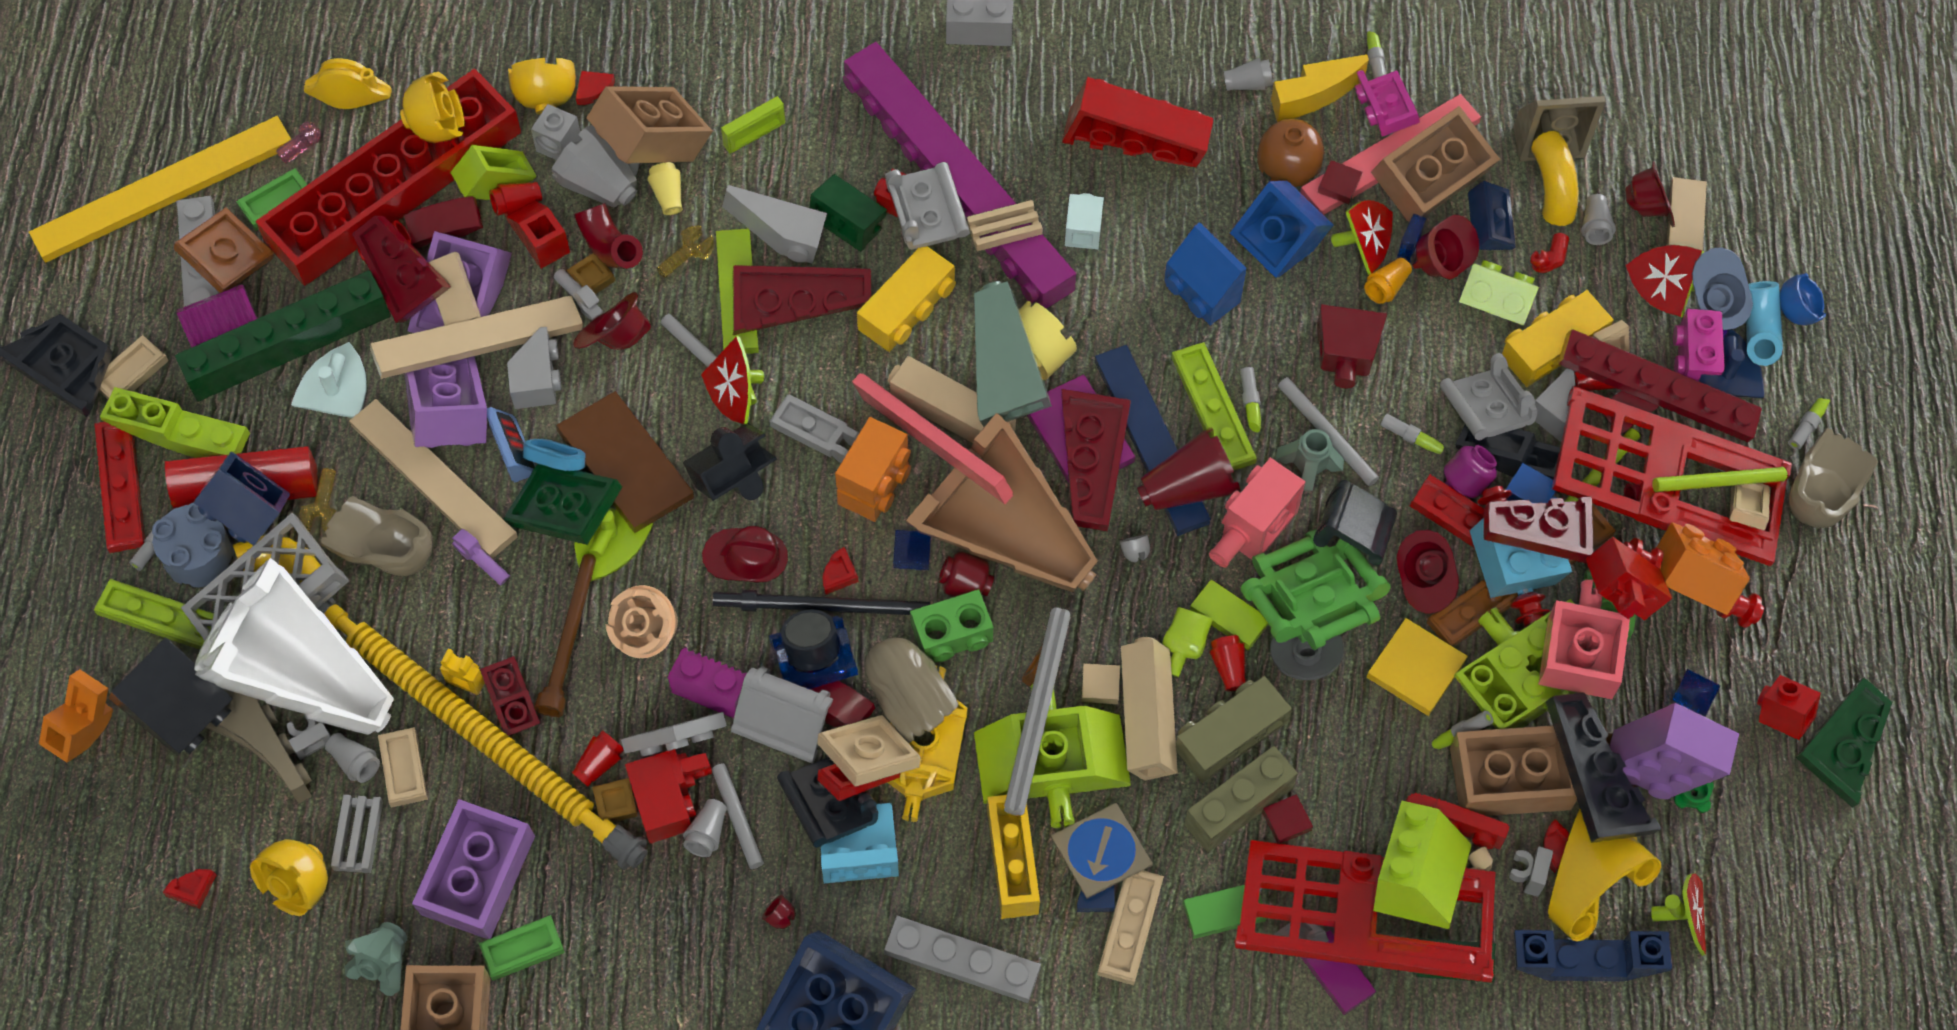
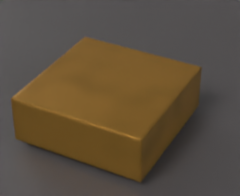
(592, 272)
(615, 800)

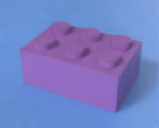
(1674, 751)
(474, 869)

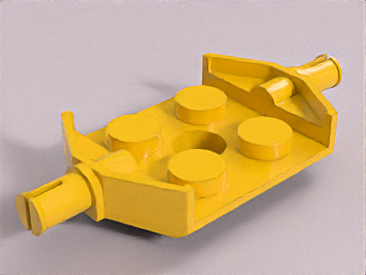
(937, 762)

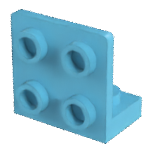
(863, 854)

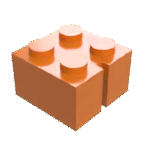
(873, 469)

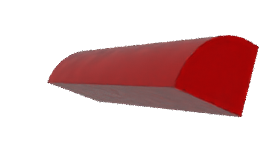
(289, 468)

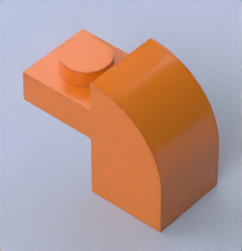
(79, 720)

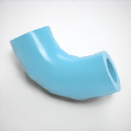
(1764, 324)

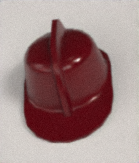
(1648, 195)
(1447, 248)
(617, 327)
(745, 554)
(1427, 571)

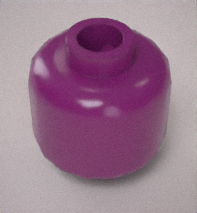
(1470, 470)

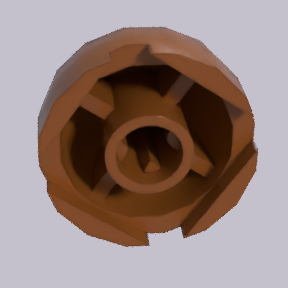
(1291, 152)

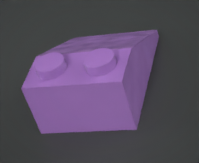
(484, 269)
(447, 404)

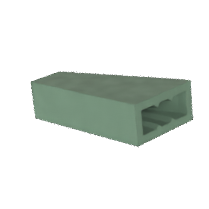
(1005, 361)

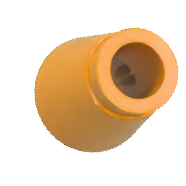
(1387, 281)

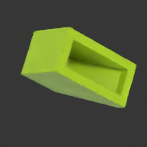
(487, 166)

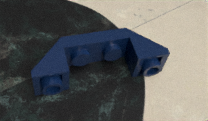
(1592, 960)

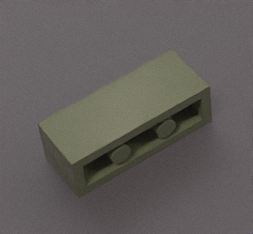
(1232, 728)
(1240, 799)

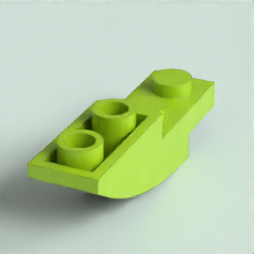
(171, 427)

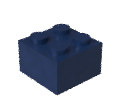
(241, 499)

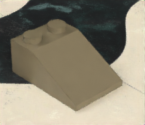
(1571, 117)

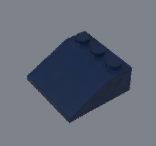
(835, 991)

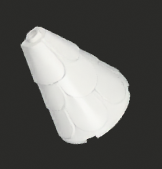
(291, 656)

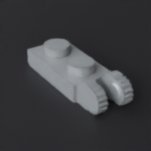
(813, 427)

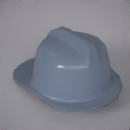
(1722, 286)

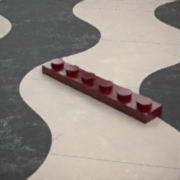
(1660, 385)

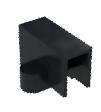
(730, 463)

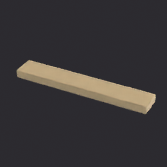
(474, 336)
(433, 478)

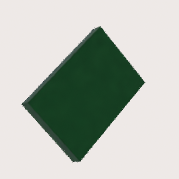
(563, 503)

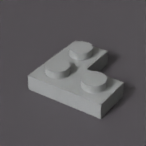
(675, 735)

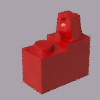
(1628, 580)
(662, 793)

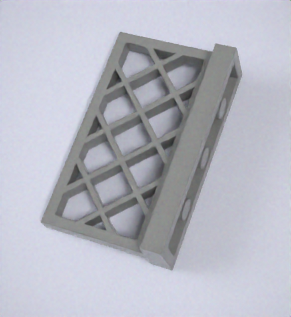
(317, 586)

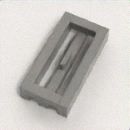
(342, 831)

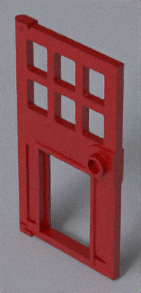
(1664, 457)
(1354, 918)

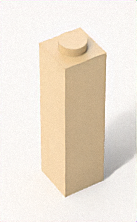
(937, 398)
(1148, 709)

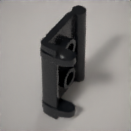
(1357, 520)
(819, 811)

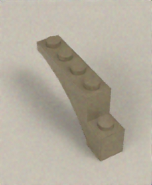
(252, 728)

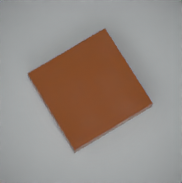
(223, 250)

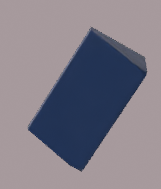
(1492, 216)

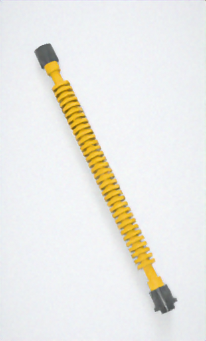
(485, 736)

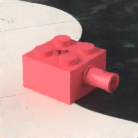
(1258, 512)
(1586, 627)

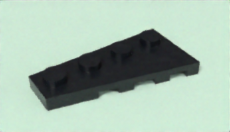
(1602, 789)

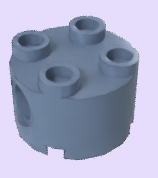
(192, 546)

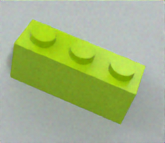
(1422, 867)

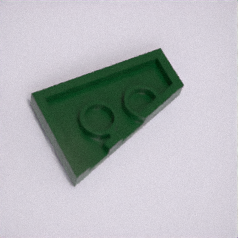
(1846, 741)

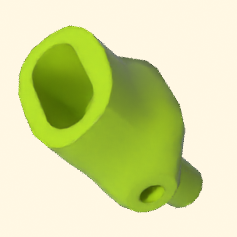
(1186, 637)

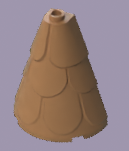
(1025, 533)

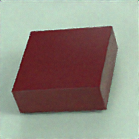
(1339, 182)
(1287, 819)

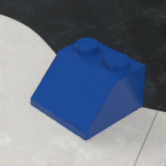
(1281, 227)
(1205, 275)

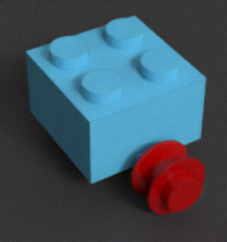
(1516, 569)

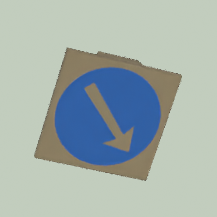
(1101, 850)

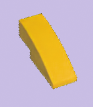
(1317, 87)

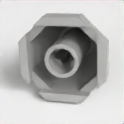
(595, 170)

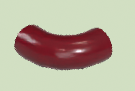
(606, 240)

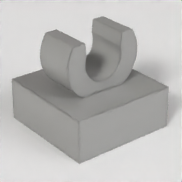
(309, 740)
(1536, 869)

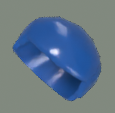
(1802, 300)

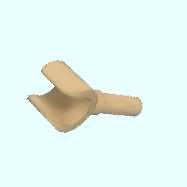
(1481, 859)

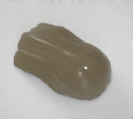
(1830, 480)
(378, 538)
(908, 687)

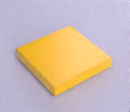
(1417, 666)

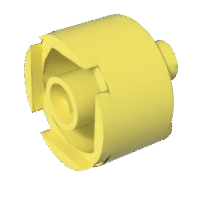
(1046, 339)

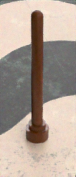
(551, 700)

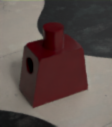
(1348, 342)

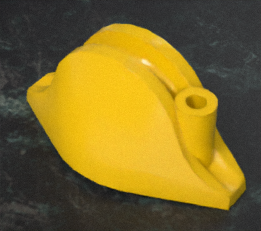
(346, 85)

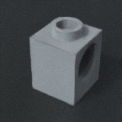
(555, 131)

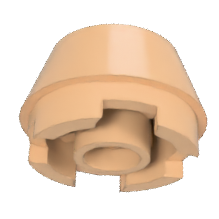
(641, 621)

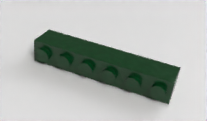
(283, 335)

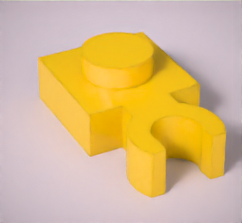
(461, 672)

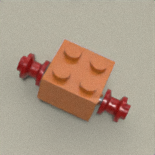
(1704, 572)

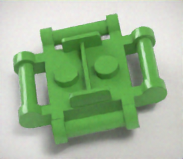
(1316, 593)

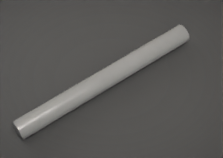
(1321, 423)

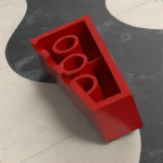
(1137, 124)

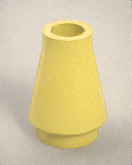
(666, 185)

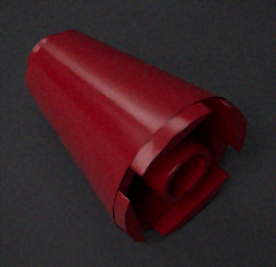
(1190, 475)

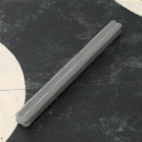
(1037, 712)

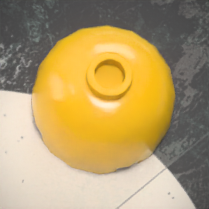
(542, 83)
(432, 109)
(292, 874)

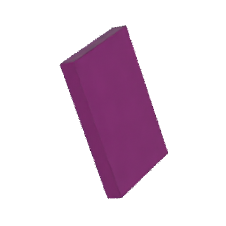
(1050, 425)

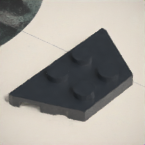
(61, 361)

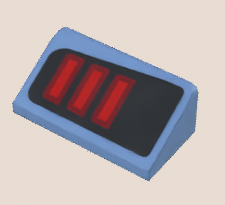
(510, 443)

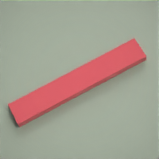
(1370, 158)
(933, 438)

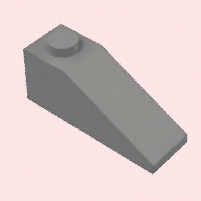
(780, 224)

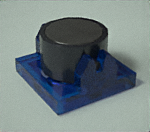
(810, 643)

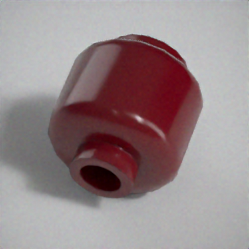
(965, 574)

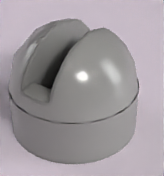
(1136, 547)

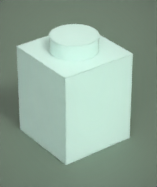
(1084, 221)

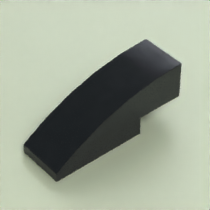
(1513, 449)

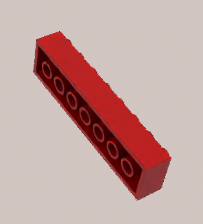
(381, 179)

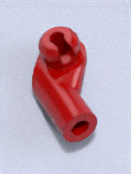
(1551, 259)

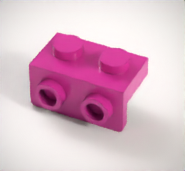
(1387, 102)
(1699, 344)

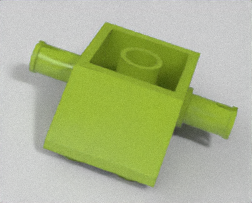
(1502, 677)
(1086, 756)

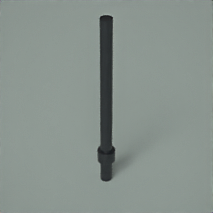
(750, 600)

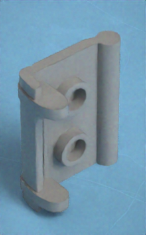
(927, 206)
(1491, 400)
(781, 714)

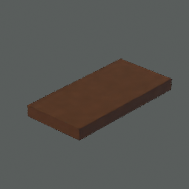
(624, 451)

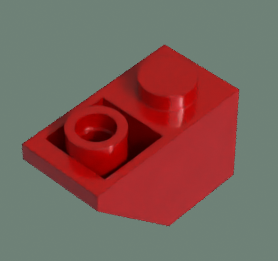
(540, 233)

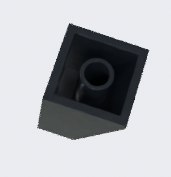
(171, 699)

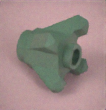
(1311, 456)
(378, 957)

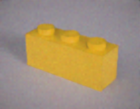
(906, 298)
(1538, 347)
(1013, 860)

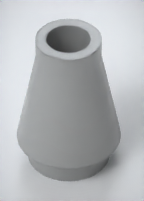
(1249, 76)
(1597, 223)
(354, 759)
(705, 831)

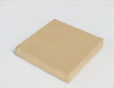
(868, 750)

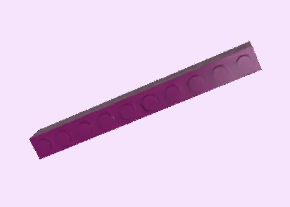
(929, 141)

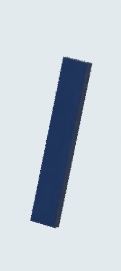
(1146, 428)

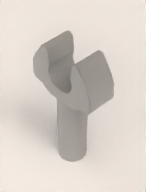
(583, 295)

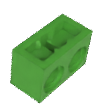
(948, 618)

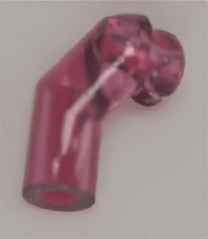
(307, 137)

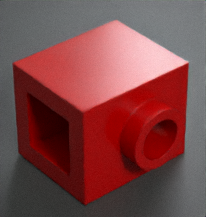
(1788, 706)

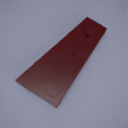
(791, 294)
(1094, 448)

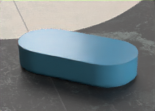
(554, 454)

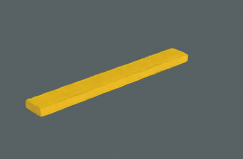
(159, 189)

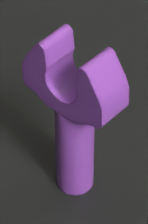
(470, 549)

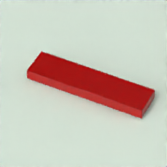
(119, 488)

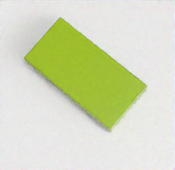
(753, 125)
(1230, 613)

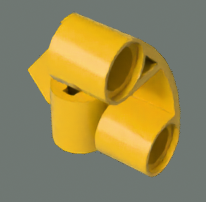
(1589, 871)

